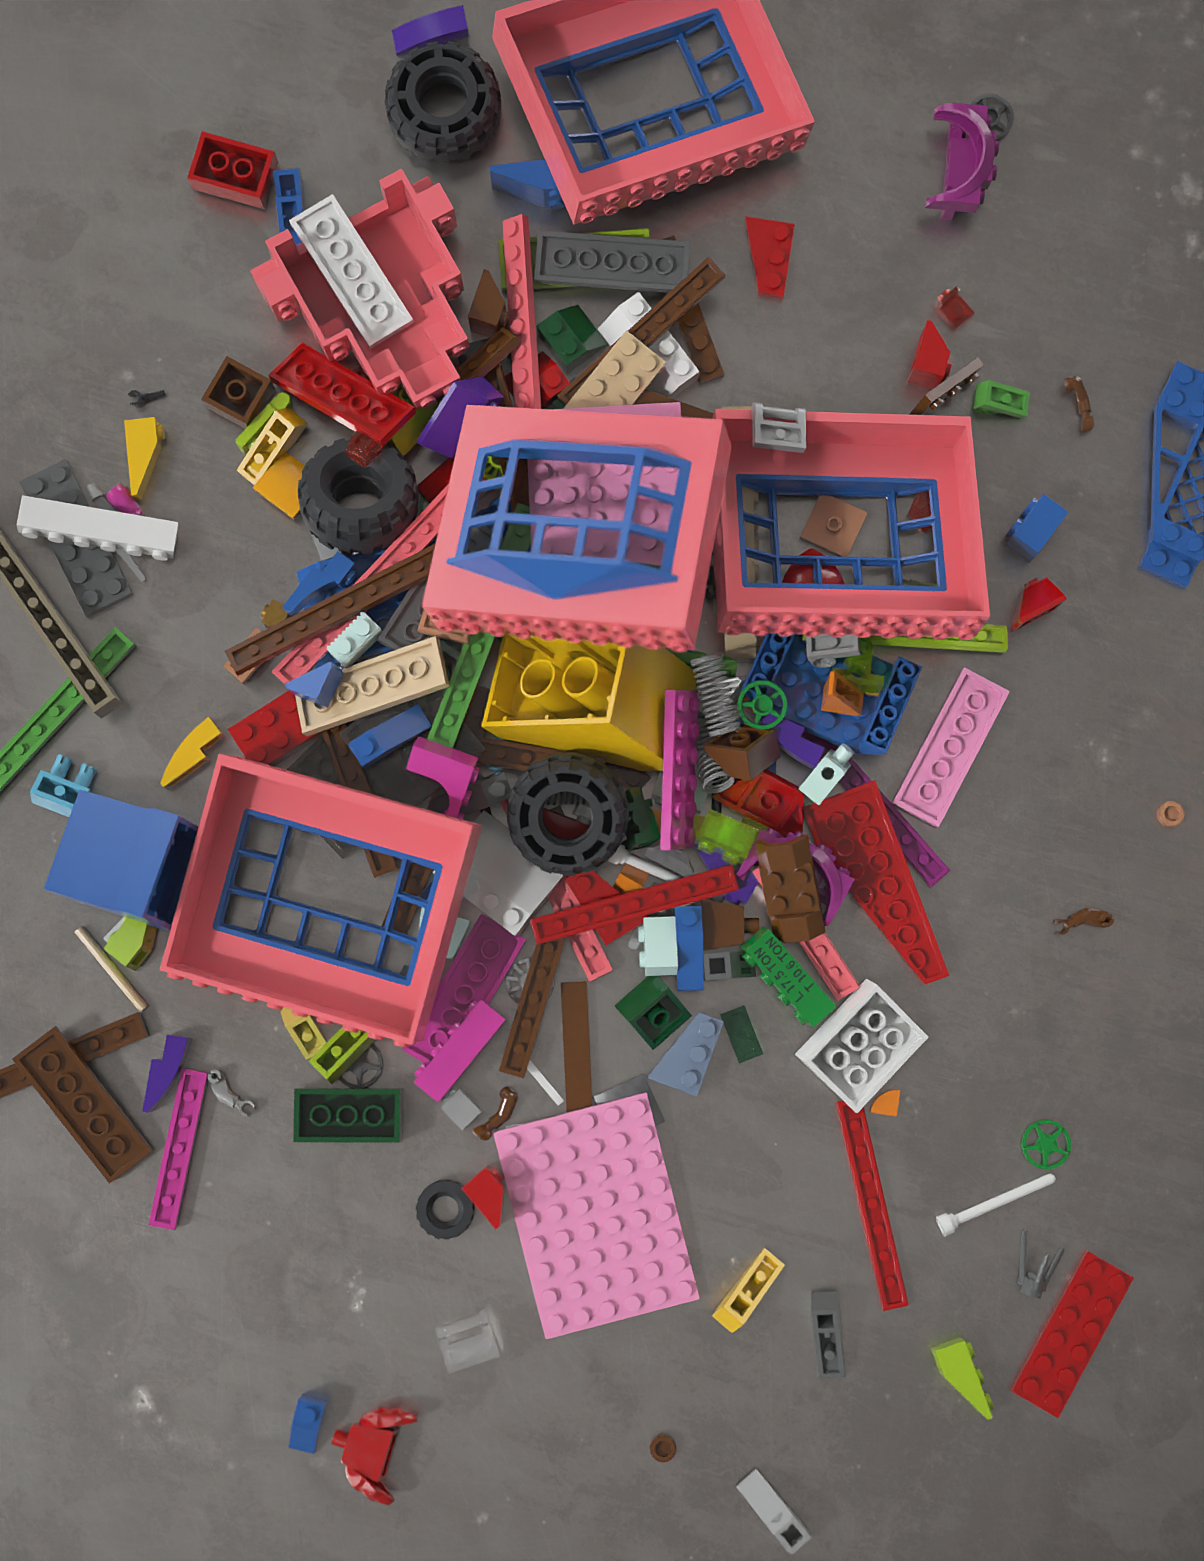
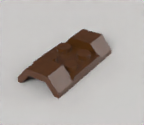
(790, 889)

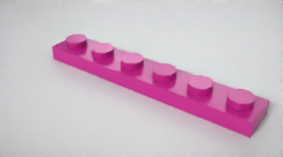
(178, 1149)

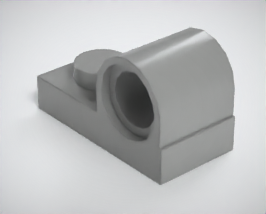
(824, 649)

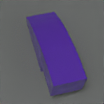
(437, 26)
(791, 742)
(166, 1071)

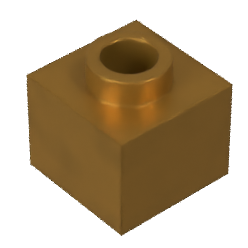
(273, 614)

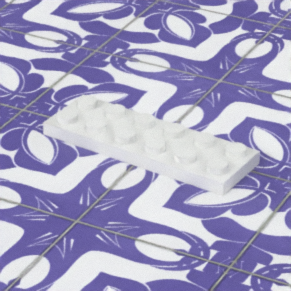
(351, 271)

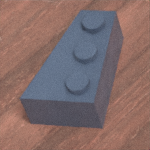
(689, 1056)

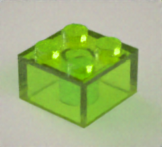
(725, 837)

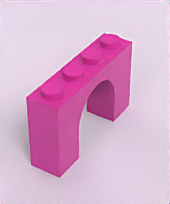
(448, 767)

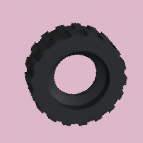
(430, 1223)

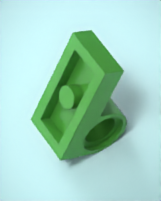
(997, 397)

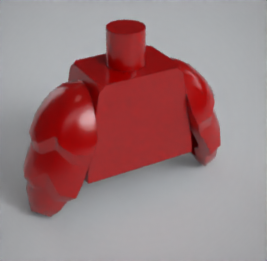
(370, 1449)

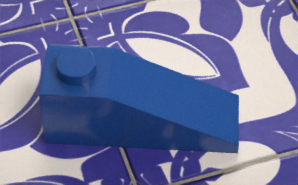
(389, 736)
(689, 948)

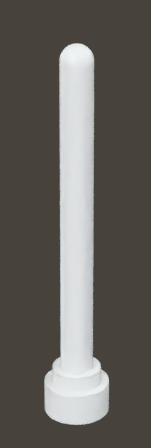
(622, 856)
(950, 1222)

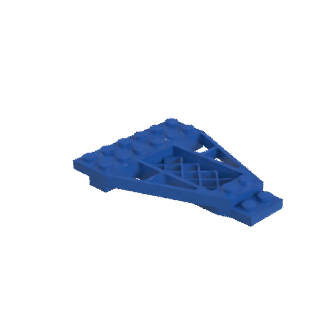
(1171, 547)

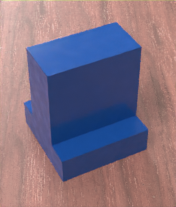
(123, 859)

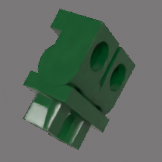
(642, 825)

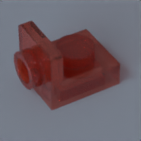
(953, 308)

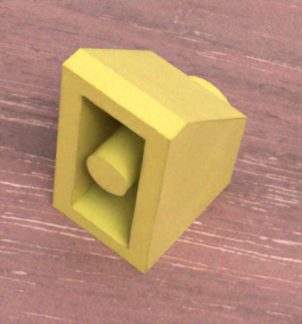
(304, 1032)

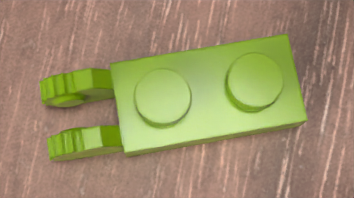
(254, 429)

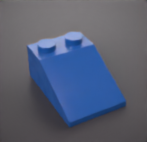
(528, 182)

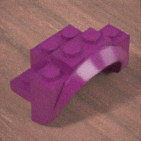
(968, 160)
(836, 878)

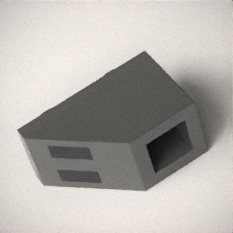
(726, 966)

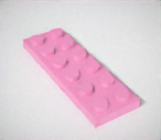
(950, 747)

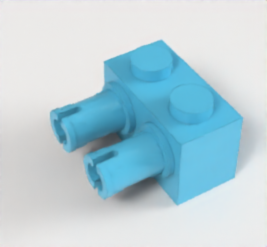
(58, 793)

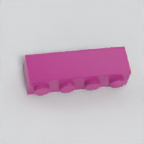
(459, 1051)

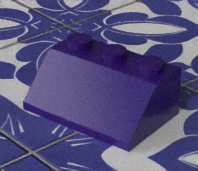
(445, 425)

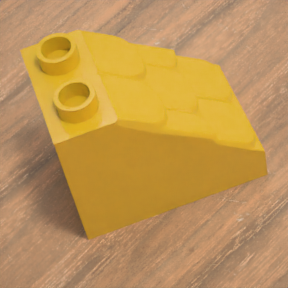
(585, 698)

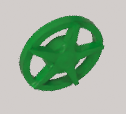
(762, 704)
(1046, 1144)

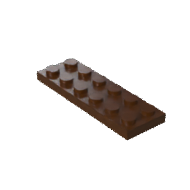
(82, 1104)

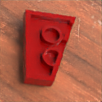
(770, 250)
(592, 887)

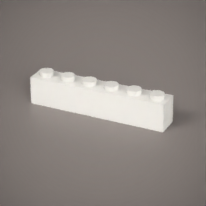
(97, 527)

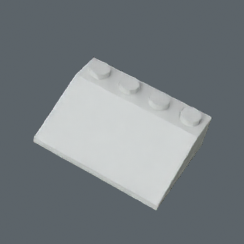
(503, 880)
(861, 1045)

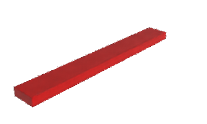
(634, 904)
(872, 1207)

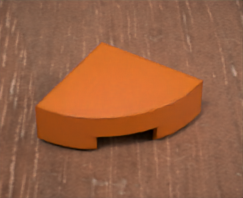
(886, 1103)

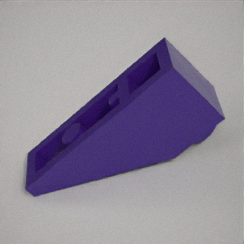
(746, 886)

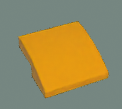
(280, 484)

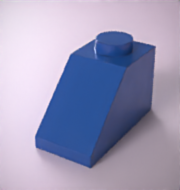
(307, 1423)

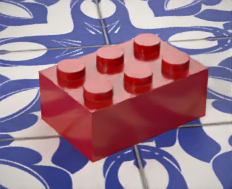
(232, 170)
(272, 732)

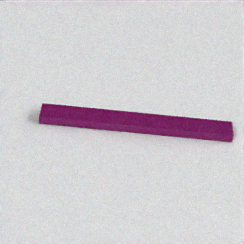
(914, 848)

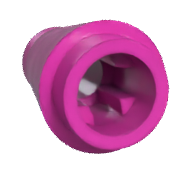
(122, 500)

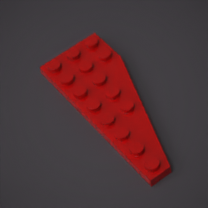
(866, 845)

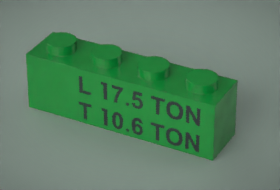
(788, 977)

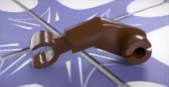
(1084, 408)
(1087, 915)
(504, 1113)

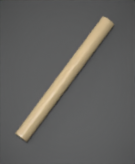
(111, 969)

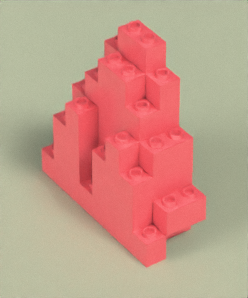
(408, 248)

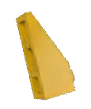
(275, 440)
(143, 450)
(748, 1291)

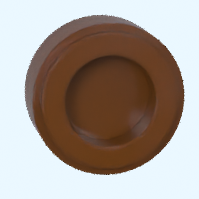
(662, 1447)

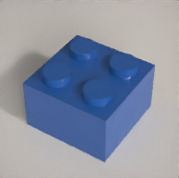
(1038, 524)

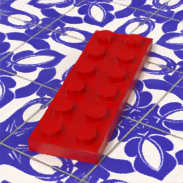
(341, 394)
(1071, 1334)

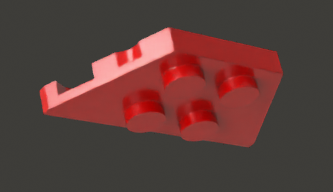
(767, 801)

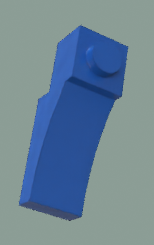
(288, 198)
(336, 573)

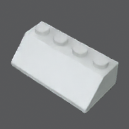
(678, 372)

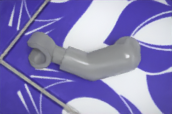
(223, 1094)

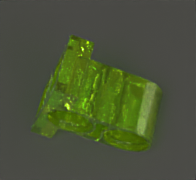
(861, 664)

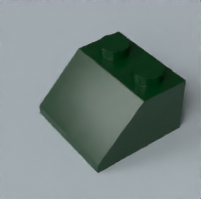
(570, 337)
(653, 1010)

